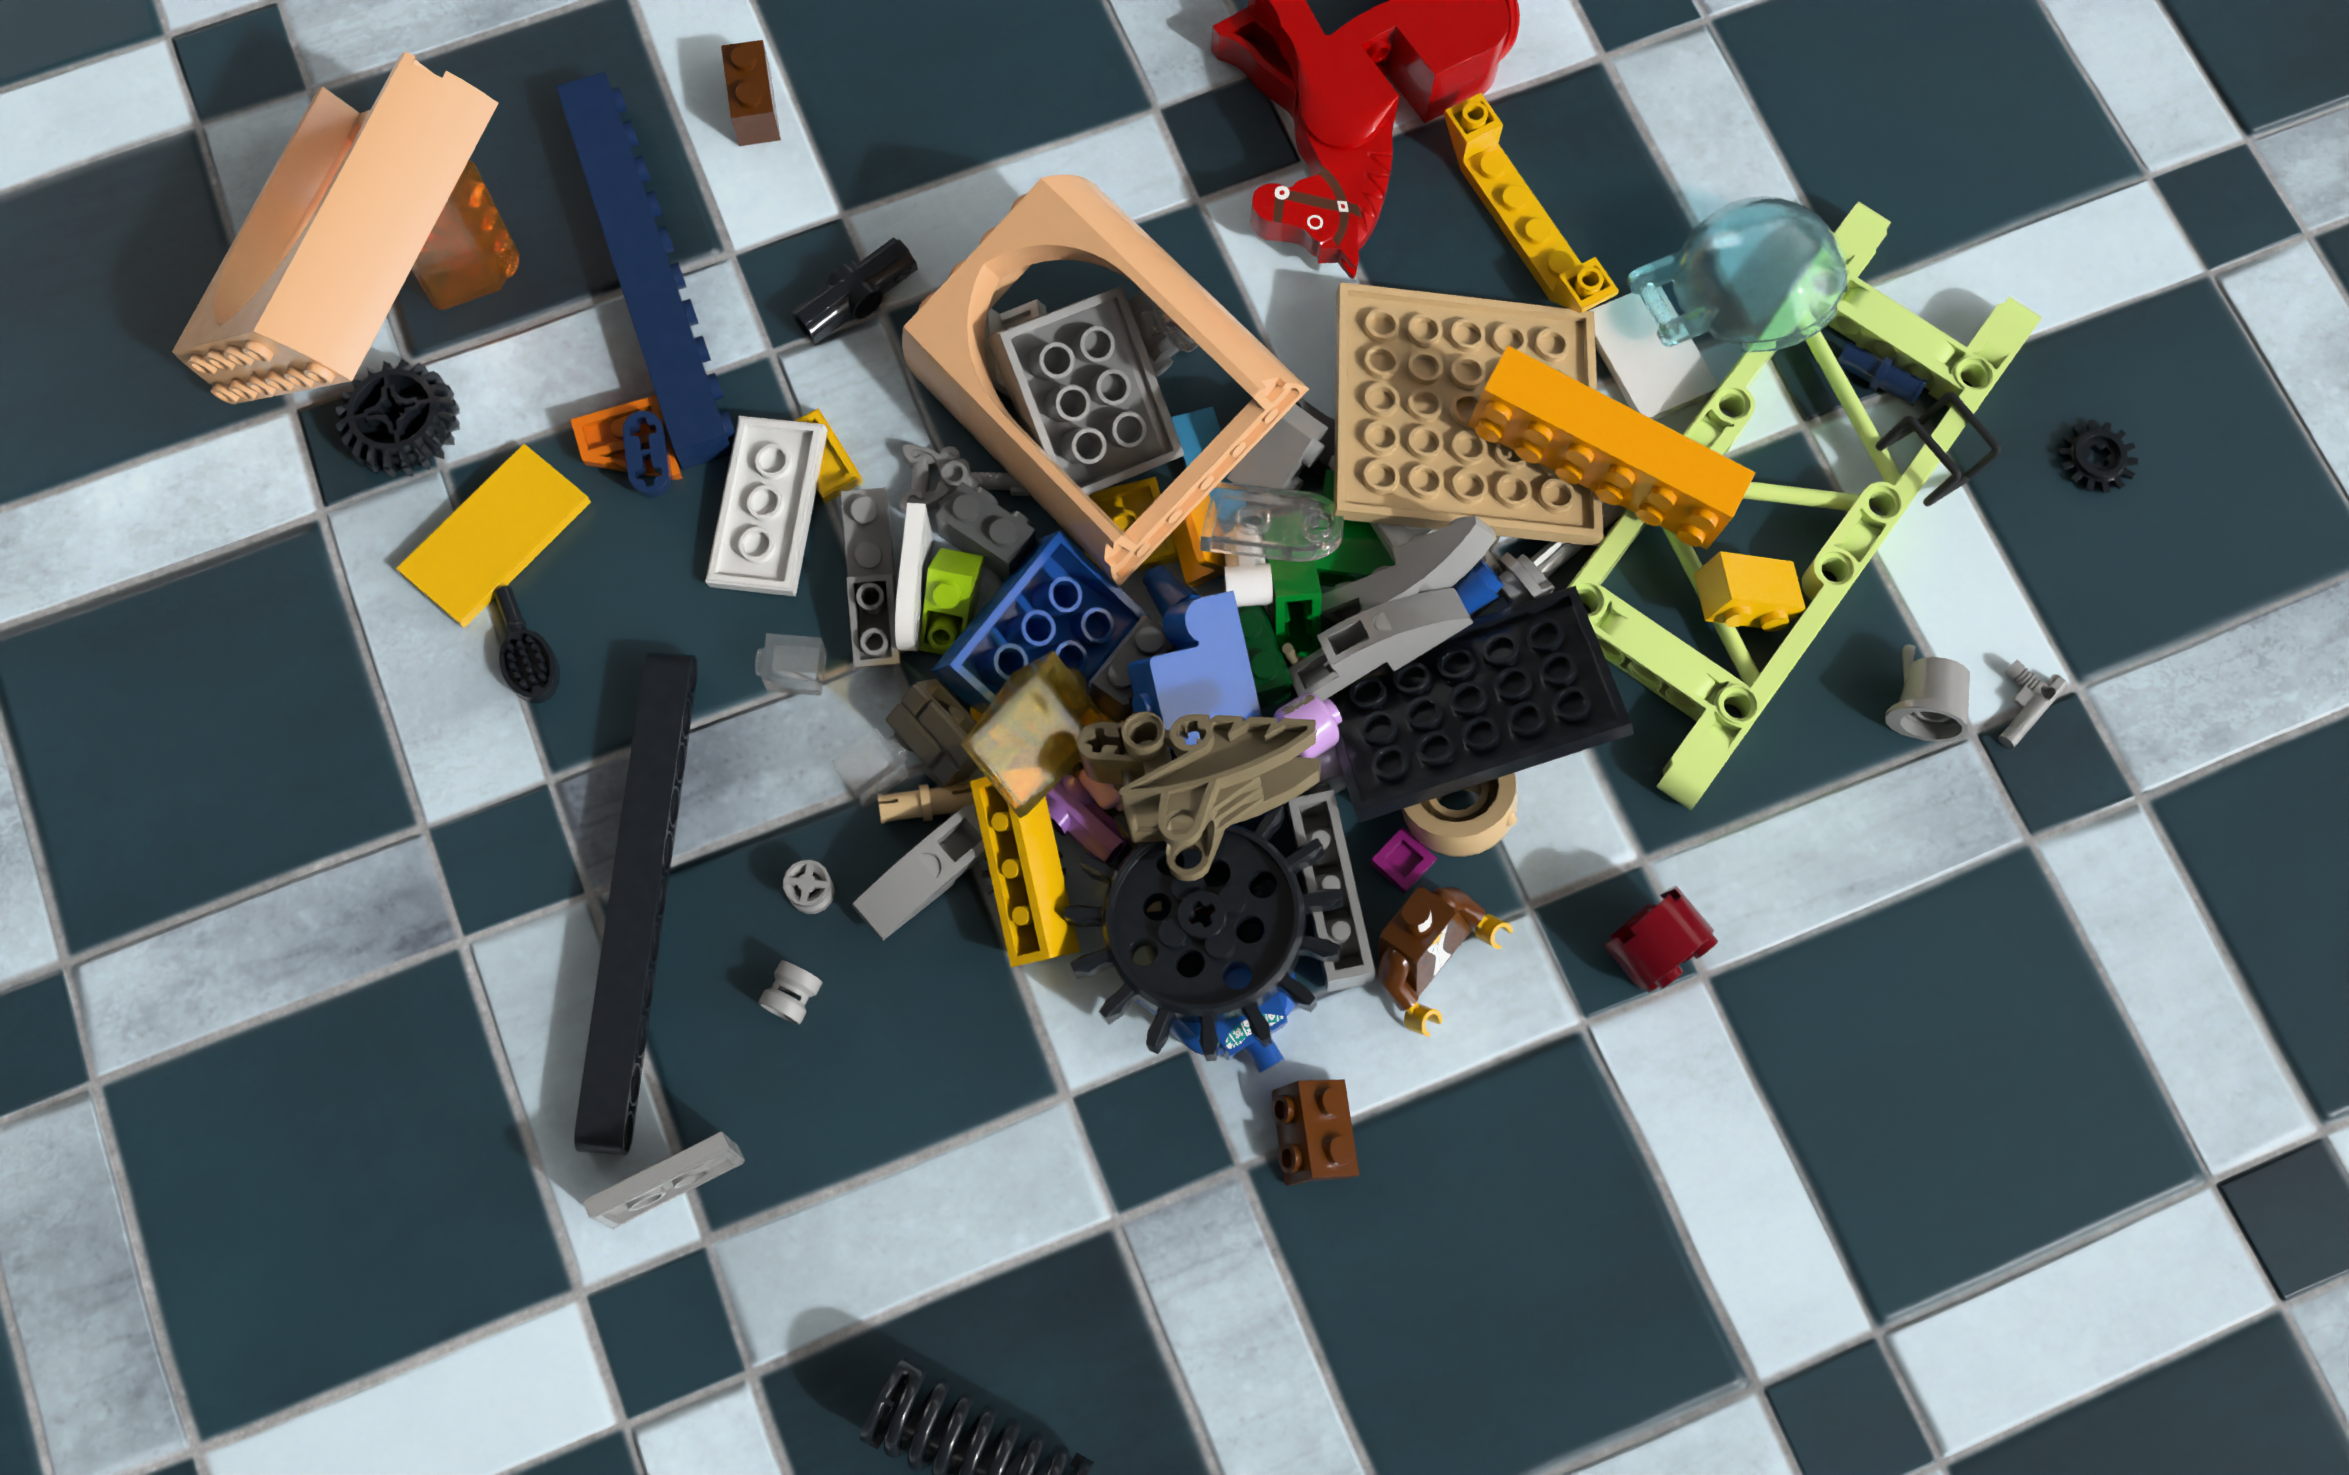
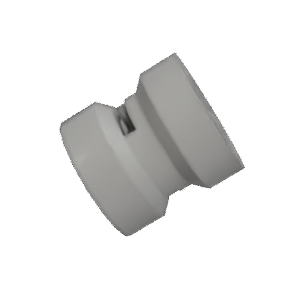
(794, 982)

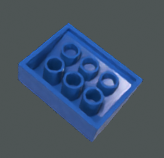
(1046, 604)

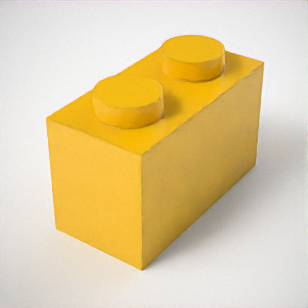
(1749, 591)

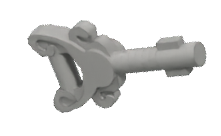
(952, 472)

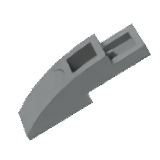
(1422, 565)
(870, 577)
(1386, 633)
(922, 874)

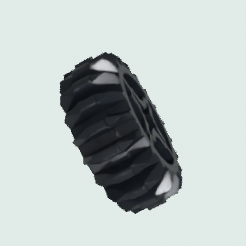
(375, 407)

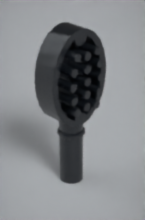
(524, 655)

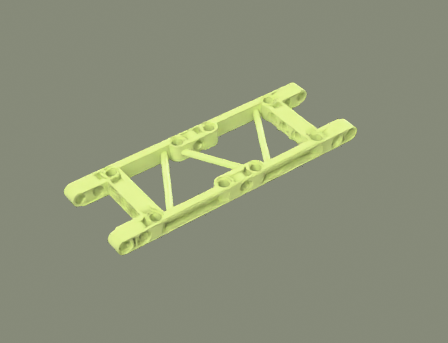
(1686, 675)

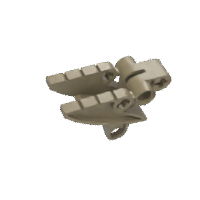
(1220, 781)

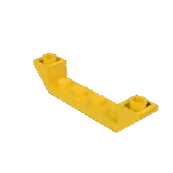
(1518, 213)

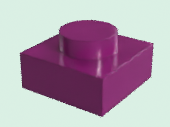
(1403, 860)

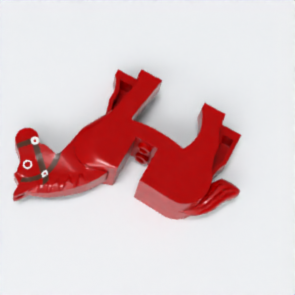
(1348, 107)

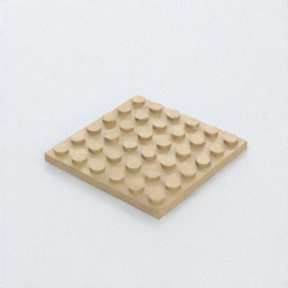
(1404, 402)

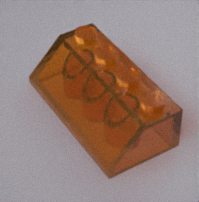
(467, 248)

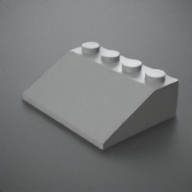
(1088, 390)

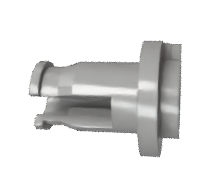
(1521, 580)

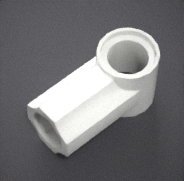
(1249, 579)

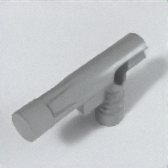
(2030, 701)

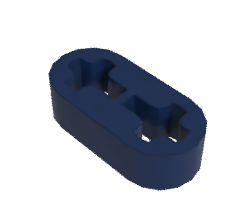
(657, 453)

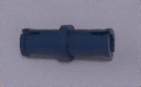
(1881, 373)

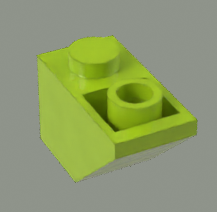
(949, 598)

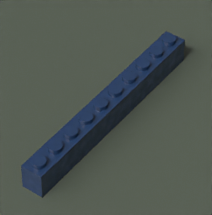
(644, 271)

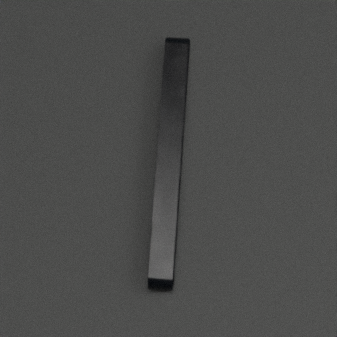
(636, 906)

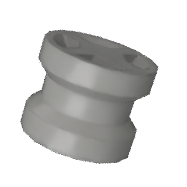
(807, 877)

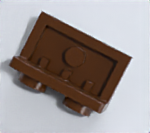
(1314, 1131)

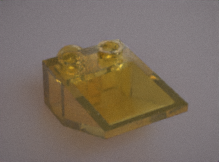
(1032, 731)

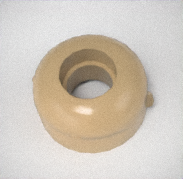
(1470, 829)

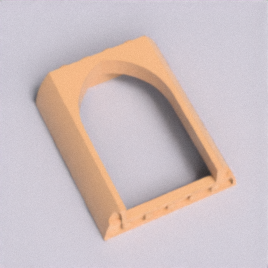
(1077, 221)
(333, 236)

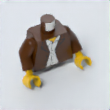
(1421, 943)

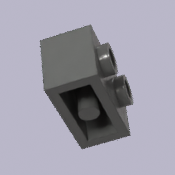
(983, 528)

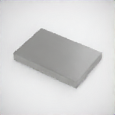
(664, 1181)

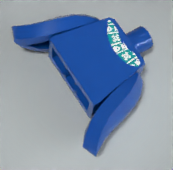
(1235, 1033)

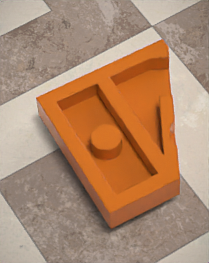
(602, 442)

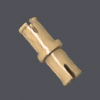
(924, 802)

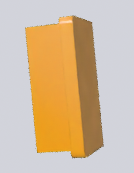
(1196, 564)

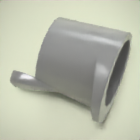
(1932, 699)

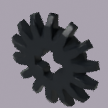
(2099, 441)

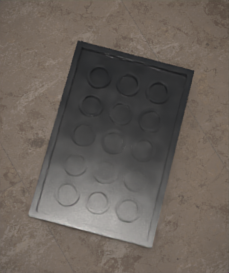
(1479, 707)

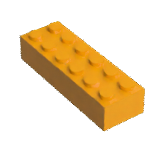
(1609, 449)

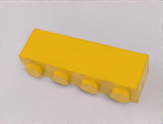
(1025, 877)

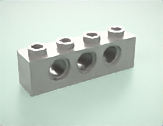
(1319, 818)

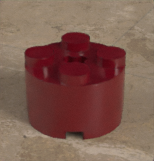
(1659, 940)

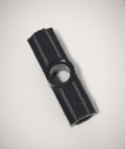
(854, 290)

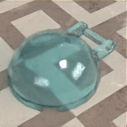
(1749, 276)

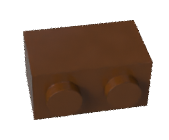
(750, 93)

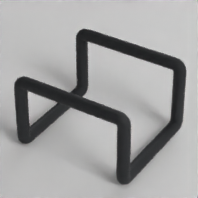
(1910, 424)

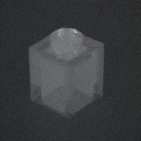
(792, 664)
(872, 767)

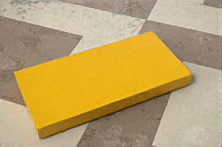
(493, 535)

